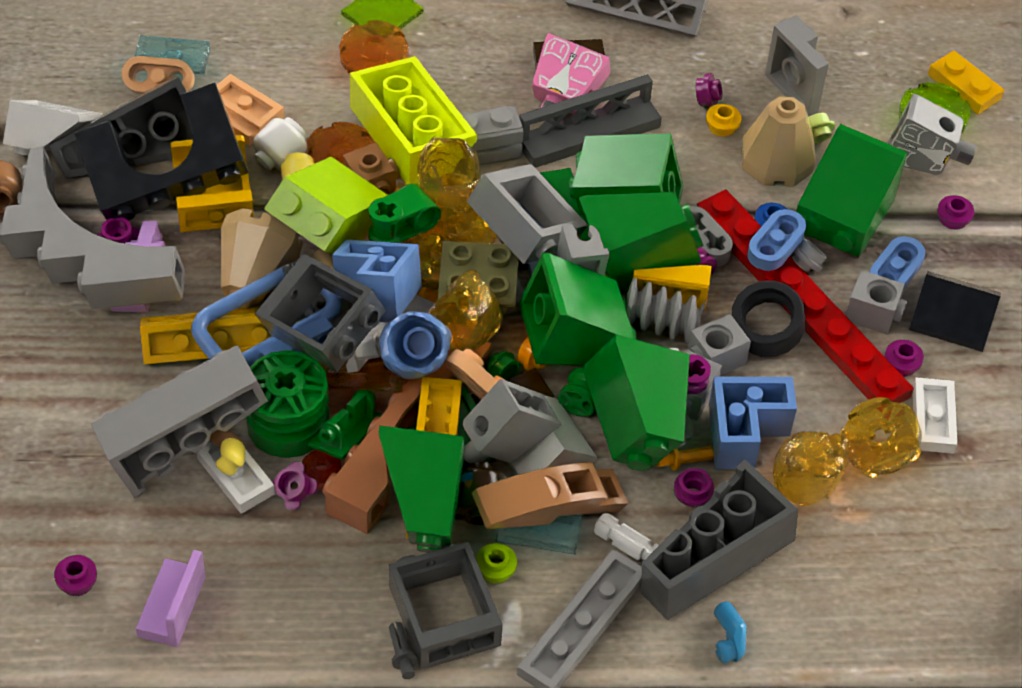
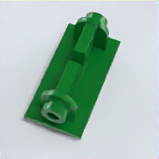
(347, 426)

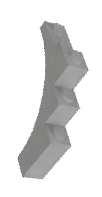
(104, 269)

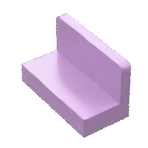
(172, 600)

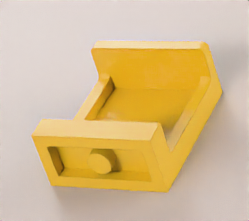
(210, 208)

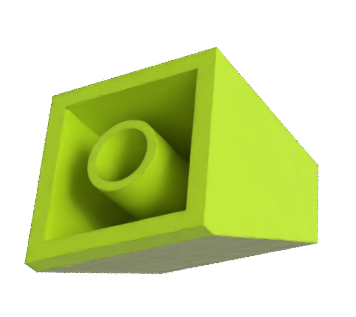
(325, 204)

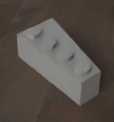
(178, 418)

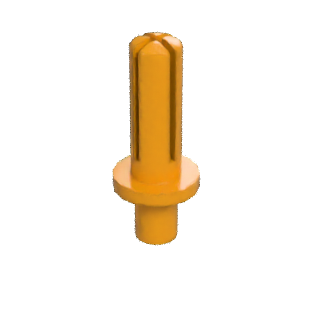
(687, 456)

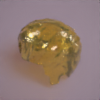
(449, 172)
(468, 311)
(810, 466)

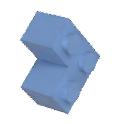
(386, 268)
(745, 411)

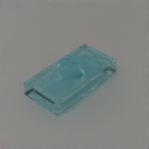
(192, 52)
(558, 536)

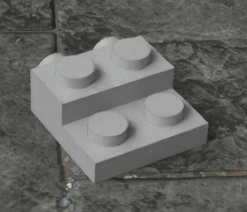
(795, 63)

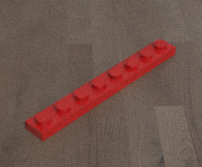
(823, 319)

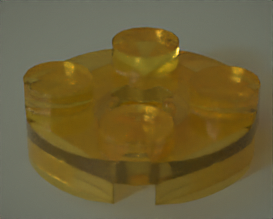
(895, 452)

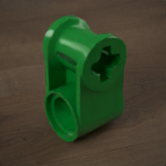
(403, 212)

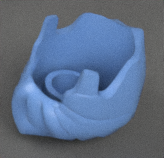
(414, 345)

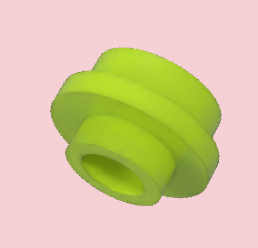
(496, 572)

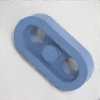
(770, 244)
(892, 261)

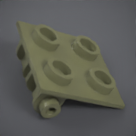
(493, 262)

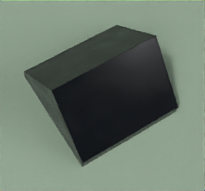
(955, 311)

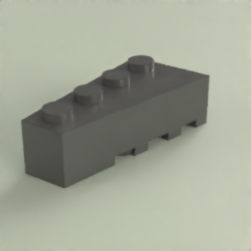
(719, 542)

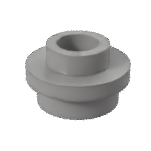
(809, 256)

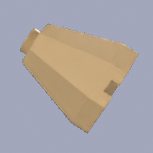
(780, 144)
(254, 249)

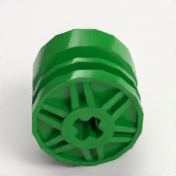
(295, 403)

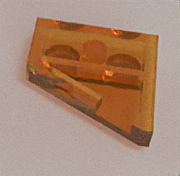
(371, 377)

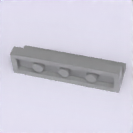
(698, 5)

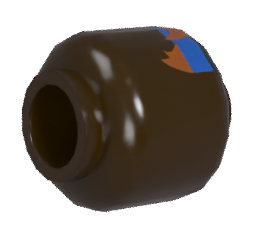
(475, 476)

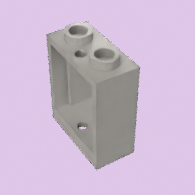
(496, 203)

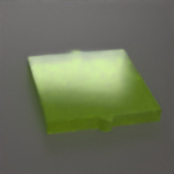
(392, 11)

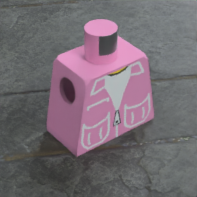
(567, 71)

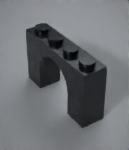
(211, 161)

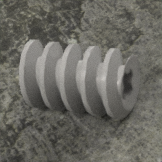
(662, 311)

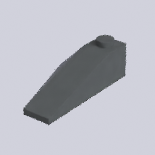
(143, 125)

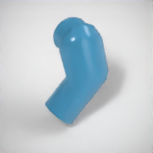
(736, 630)

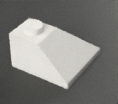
(41, 123)

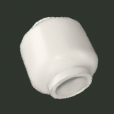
(277, 141)

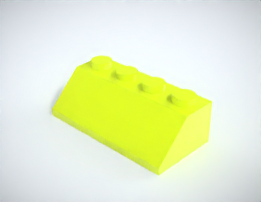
(404, 111)

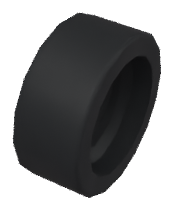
(777, 293)

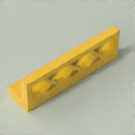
(171, 338)

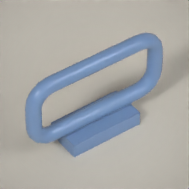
(314, 326)

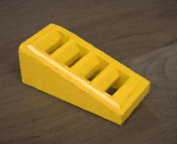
(687, 279)

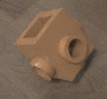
(374, 167)

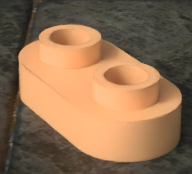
(158, 71)
(469, 369)

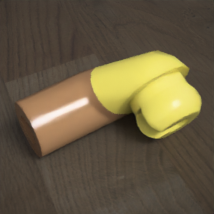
(232, 451)

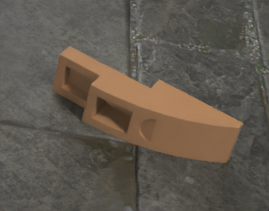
(549, 493)

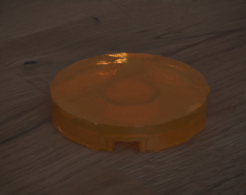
(372, 45)
(337, 141)

